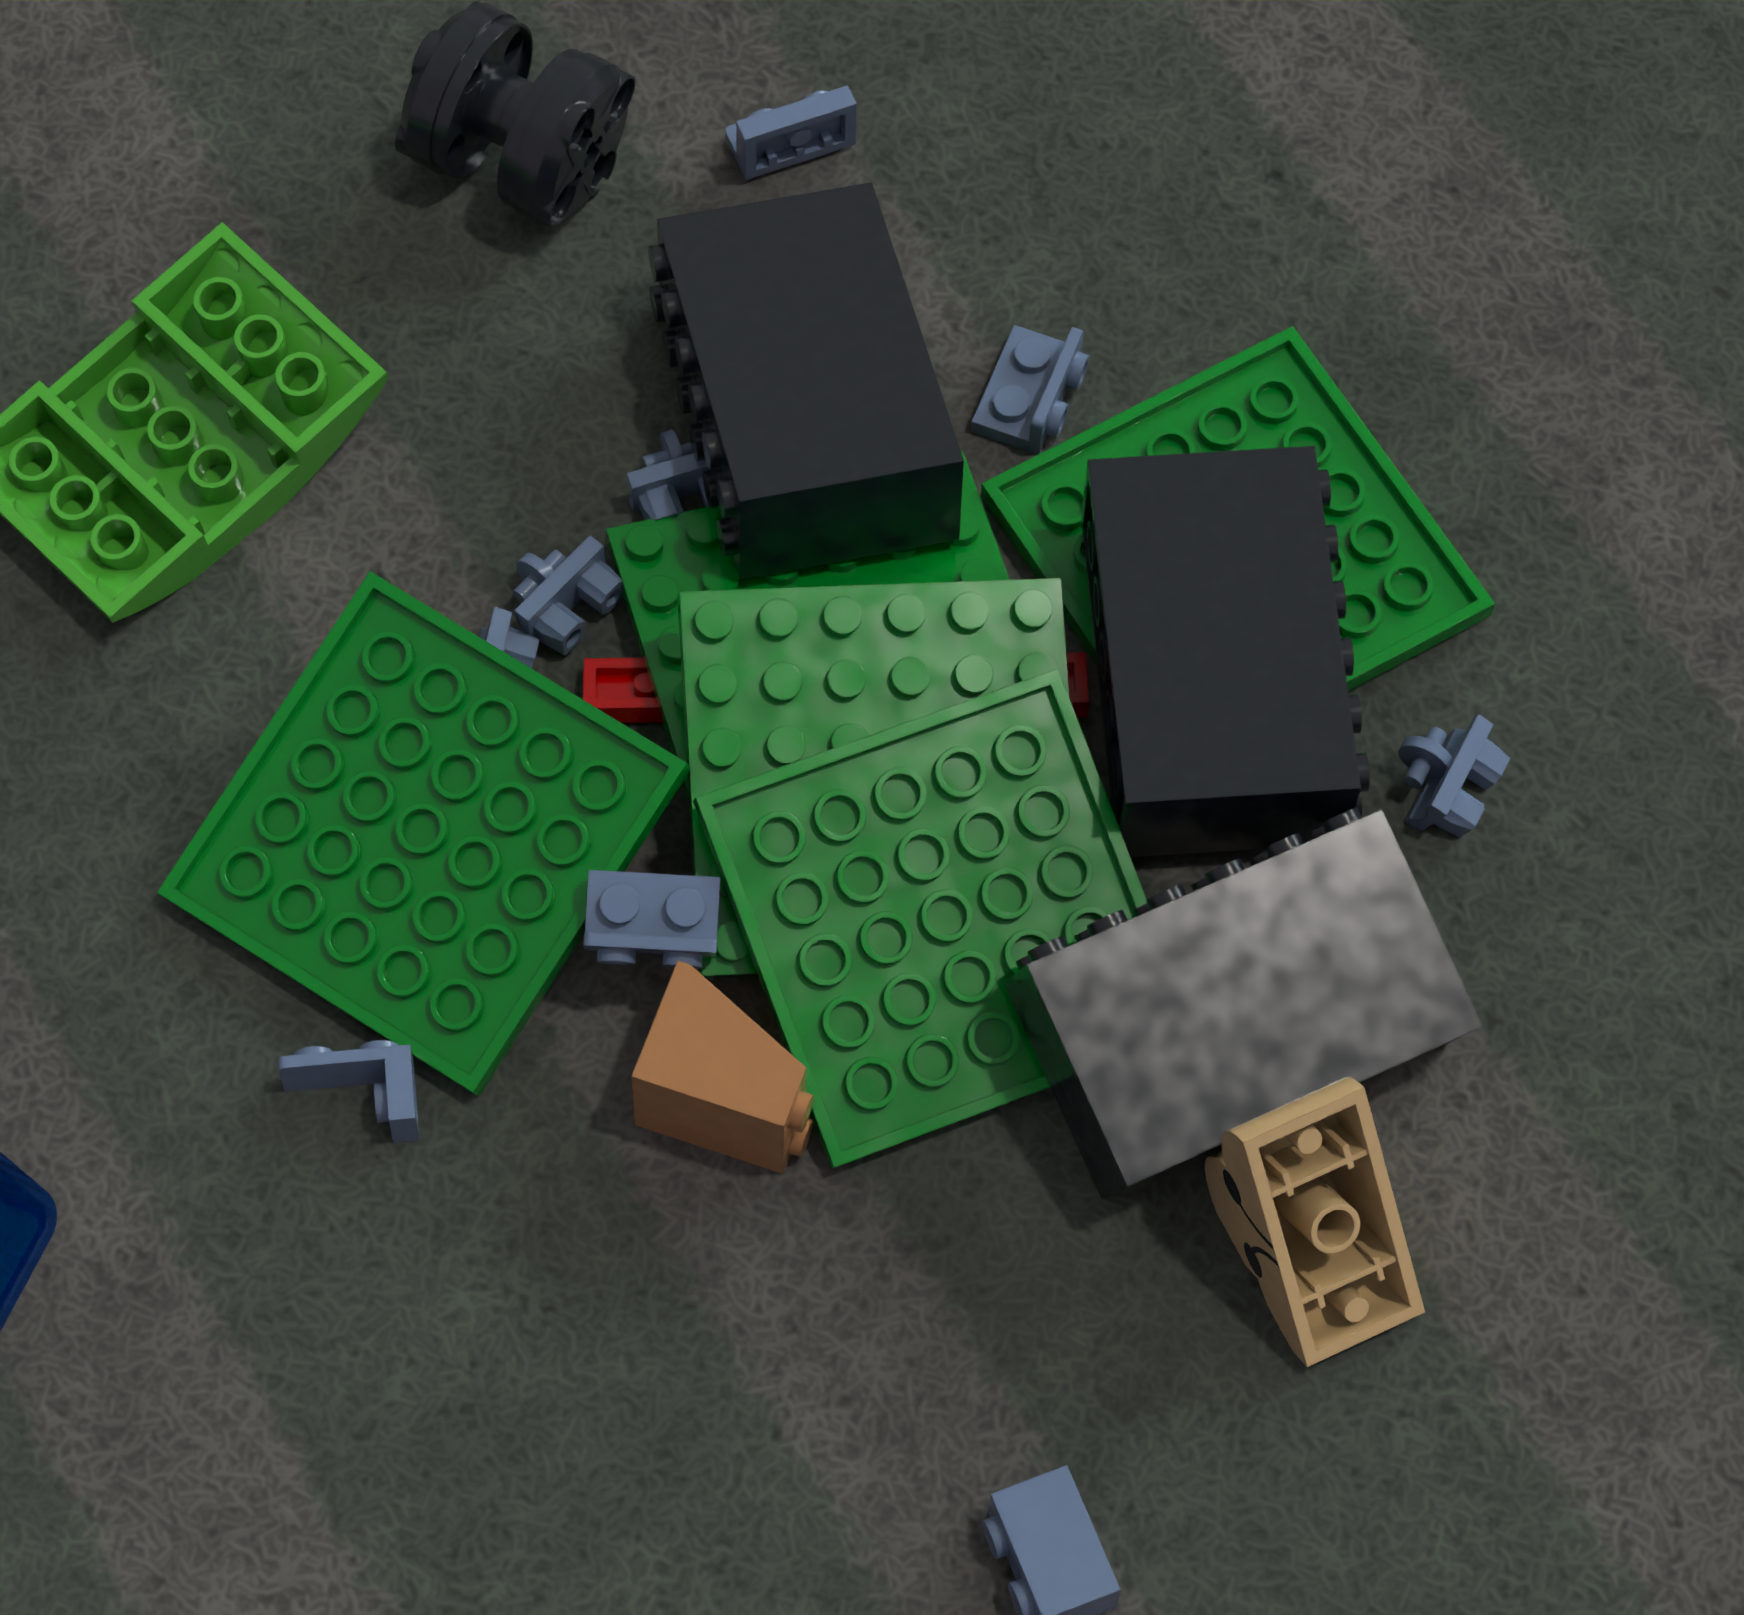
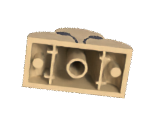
(1317, 1220)

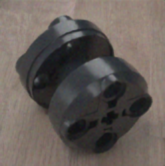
(476, 90)

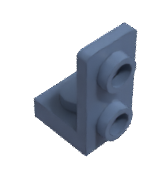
(376, 1063)

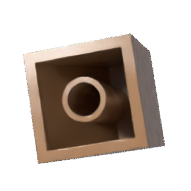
(720, 1078)

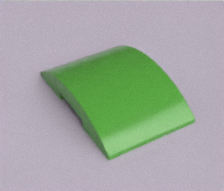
(181, 427)

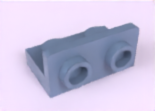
(794, 132)
(1029, 387)
(651, 916)

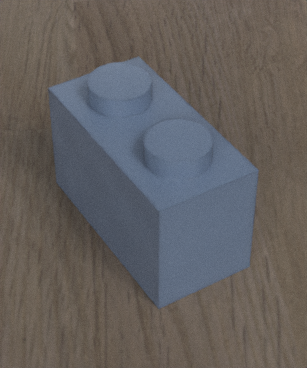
(1050, 1548)

